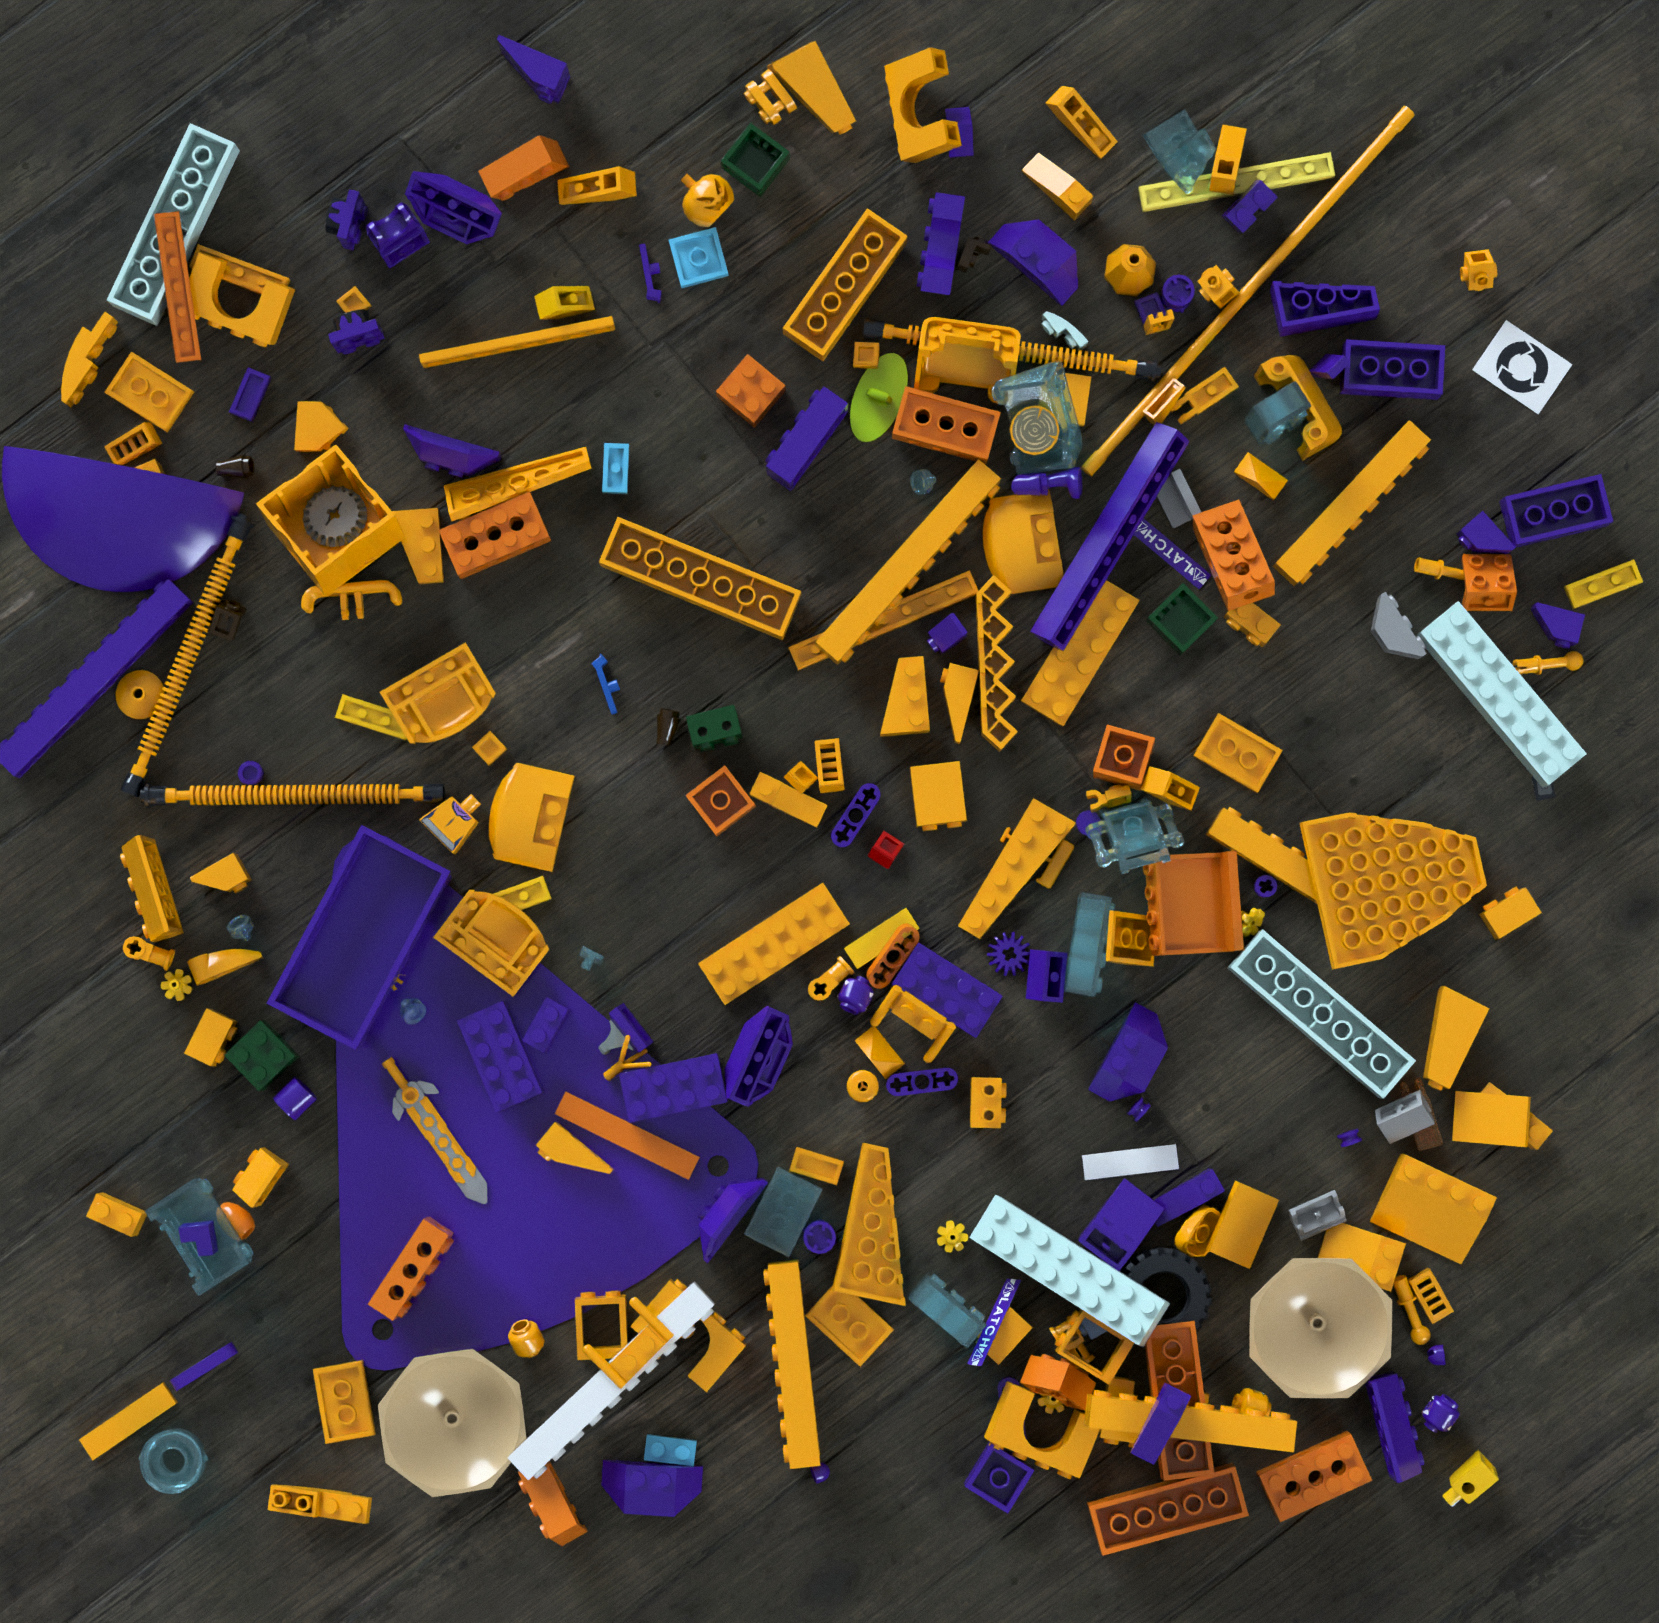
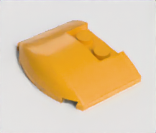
(1022, 542)
(440, 697)
(529, 816)
(494, 939)

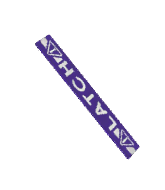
(1171, 554)
(994, 1322)

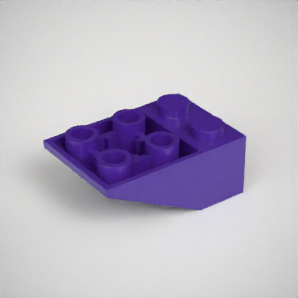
(1121, 1224)

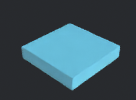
(698, 257)

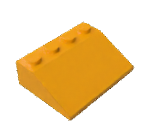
(151, 888)
(1432, 1208)

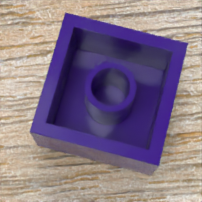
(999, 1477)

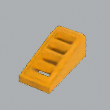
(150, 433)
(835, 785)
(1421, 1277)

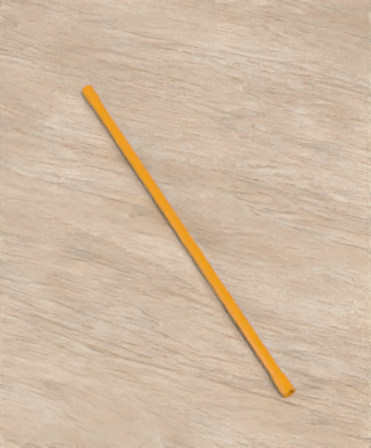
(1398, 122)

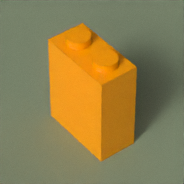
(938, 795)

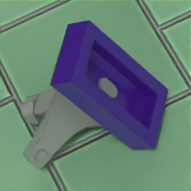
(624, 1024)

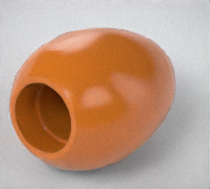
(239, 1218)

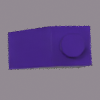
(1484, 536)
(1559, 624)
(946, 634)

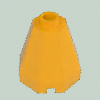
(1130, 270)

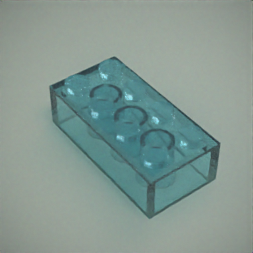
(1087, 945)

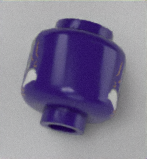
(855, 995)
(1440, 1413)

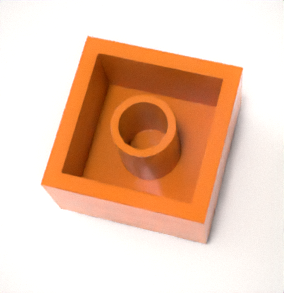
(750, 390)
(1123, 757)
(720, 800)

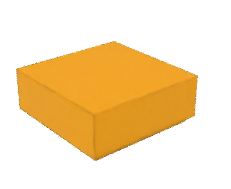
(353, 301)
(866, 355)
(489, 748)
(801, 777)

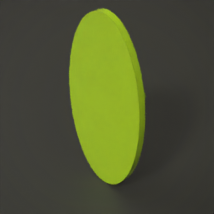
(878, 398)

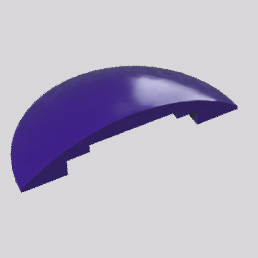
(113, 521)

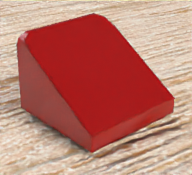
(885, 849)

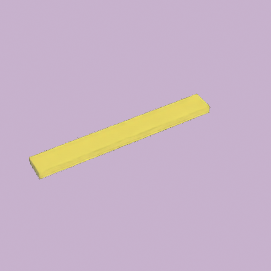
(1273, 175)

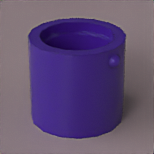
(1177, 293)
(295, 1098)
(819, 1236)

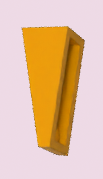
(1164, 402)

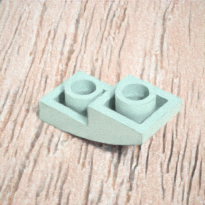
(1057, 326)

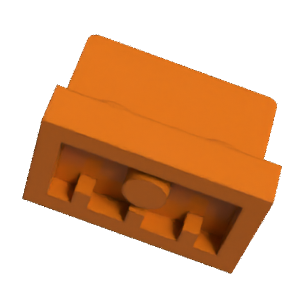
(1488, 582)

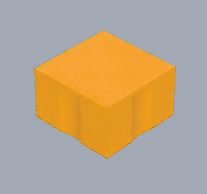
(329, 565)

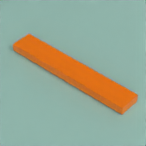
(177, 286)
(627, 1135)

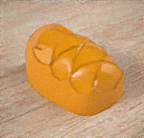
(1197, 1231)

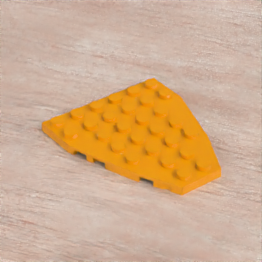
(1386, 881)

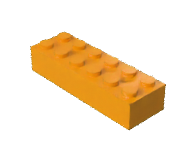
(845, 285)

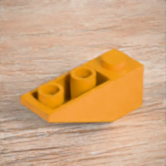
(1227, 159)

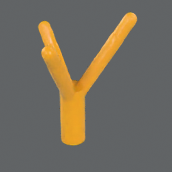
(626, 1064)

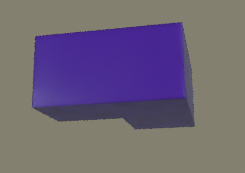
(203, 1234)

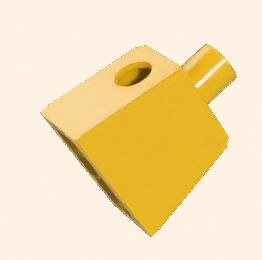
(1478, 1473)

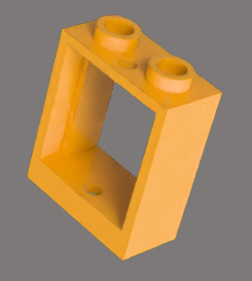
(590, 1298)
(1114, 1361)

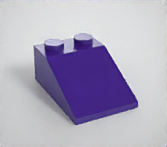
(541, 72)

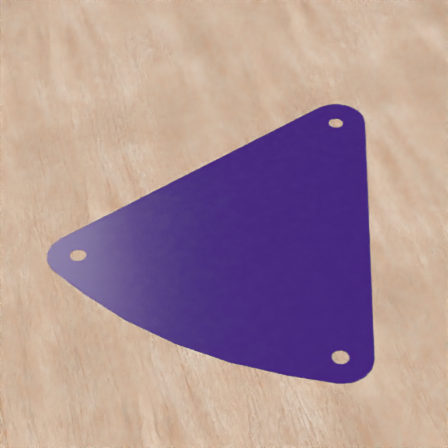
(544, 1223)

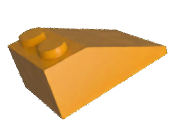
(1128, 939)
(1371, 1252)

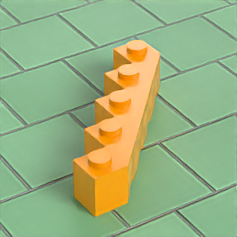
(993, 663)

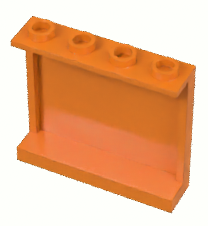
(1194, 904)

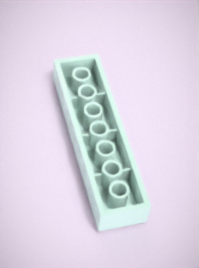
(190, 188)
(1501, 695)
(1321, 1014)
(1069, 1270)

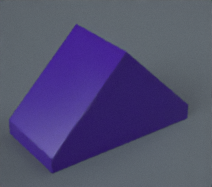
(963, 117)

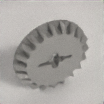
(336, 531)

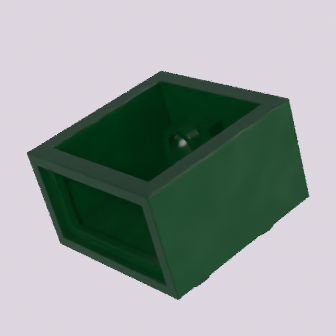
(755, 160)
(1181, 619)
(713, 721)
(261, 1055)

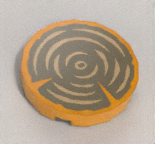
(1034, 430)

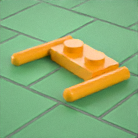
(918, 1016)
(637, 1352)

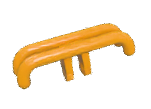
(352, 588)

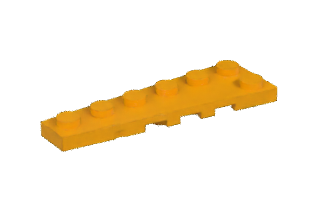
(502, 485)
(1026, 850)

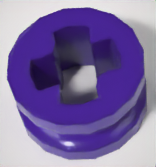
(1273, 884)
(1138, 1109)
(1349, 1138)

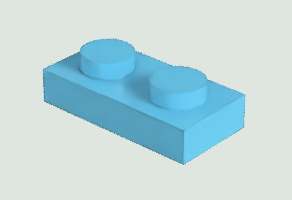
(615, 468)
(670, 1450)

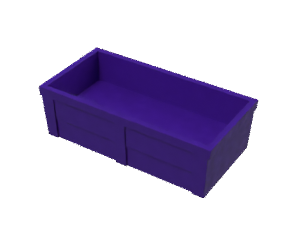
(359, 938)

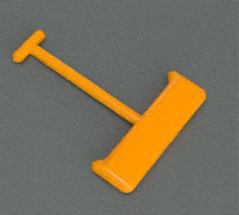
(1055, 864)

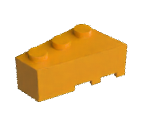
(907, 701)

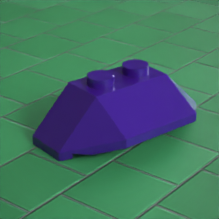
(452, 207)
(1039, 256)
(449, 453)
(758, 1056)
(1131, 1057)
(726, 1212)
(651, 1487)

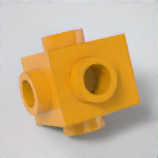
(1478, 270)
(1217, 286)

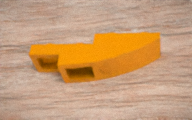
(78, 366)
(319, 1503)

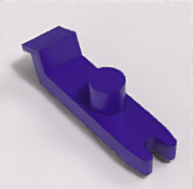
(650, 269)

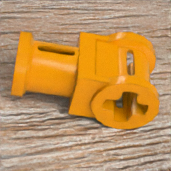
(149, 952)
(830, 979)
(1076, 1341)

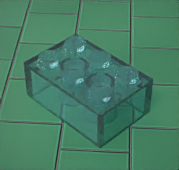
(1277, 413)
(783, 1211)
(948, 1309)

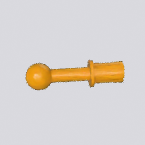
(1437, 569)
(1572, 660)
(1419, 1334)

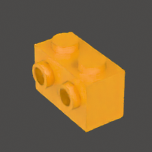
(1253, 623)
(986, 1102)

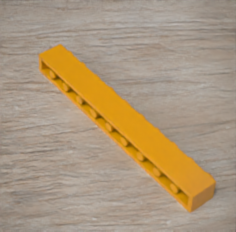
(907, 562)

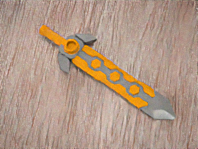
(435, 1130)

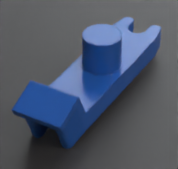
(608, 687)

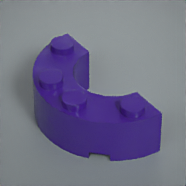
(942, 243)

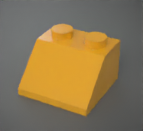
(259, 1177)

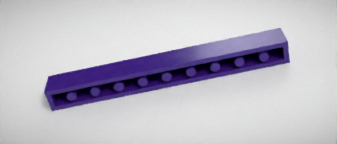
(1110, 536)
(93, 678)

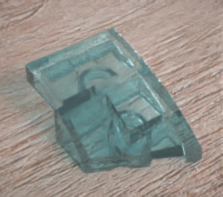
(1181, 149)

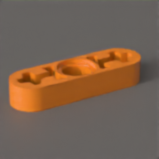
(876, 966)

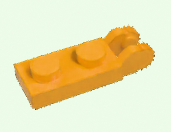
(1206, 394)

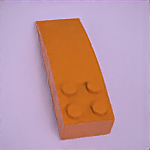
(1175, 1360)

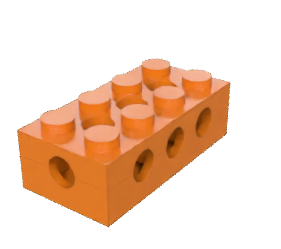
(941, 409)
(483, 524)
(1233, 555)
(385, 1298)
(1326, 1487)

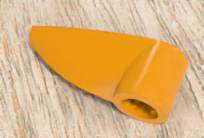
(219, 963)

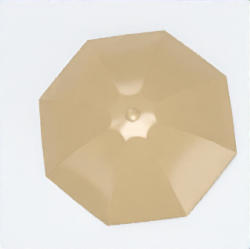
(1320, 1328)
(451, 1422)

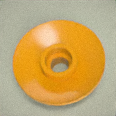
(139, 707)

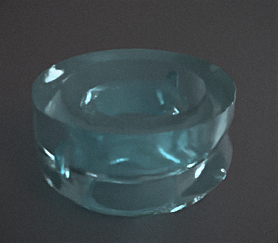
(155, 1471)

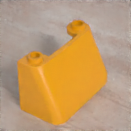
(965, 354)
(1323, 425)

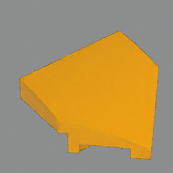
(316, 427)

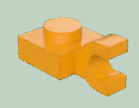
(1113, 797)

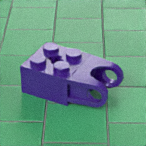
(397, 235)

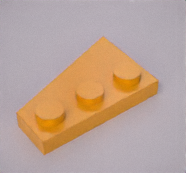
(422, 543)

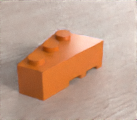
(523, 167)
(552, 1506)

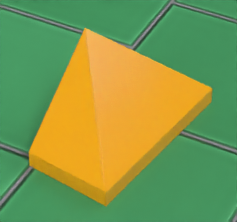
(1260, 476)
(879, 1052)

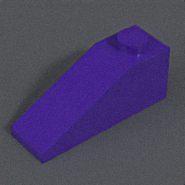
(1188, 1195)
(1160, 1423)

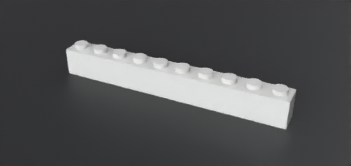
(601, 1392)

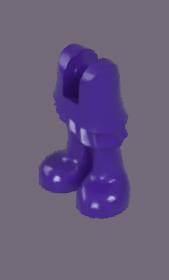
(1039, 482)

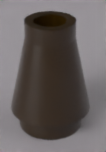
(238, 466)
(666, 725)

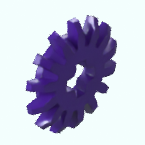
(999, 958)

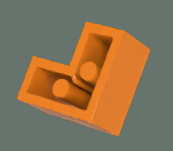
(1059, 1380)

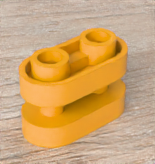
(769, 112)

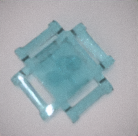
(1132, 832)

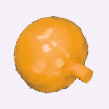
(706, 199)

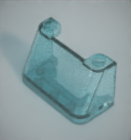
(1046, 388)
(197, 1204)

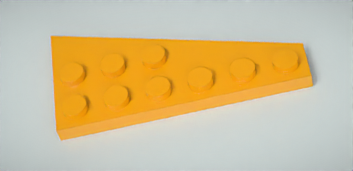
(870, 1242)

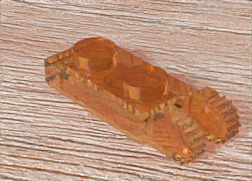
(1430, 1136)

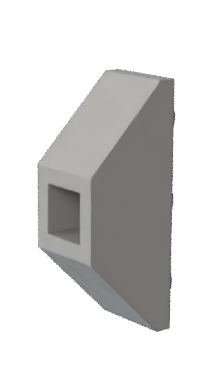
(1394, 631)

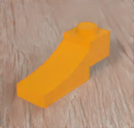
(788, 799)

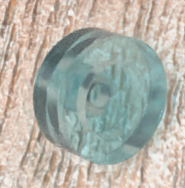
(922, 481)
(240, 927)
(590, 958)
(412, 1010)

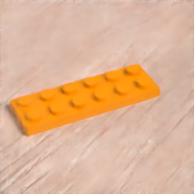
(1070, 671)
(773, 943)

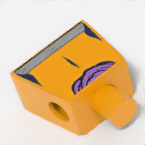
(452, 821)

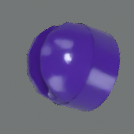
(1436, 1355)
(820, 1473)

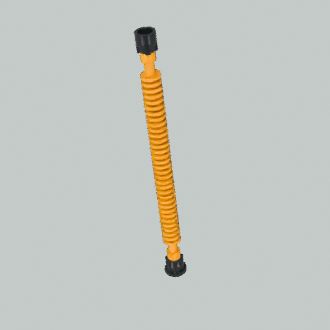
(1141, 368)
(237, 534)
(161, 794)

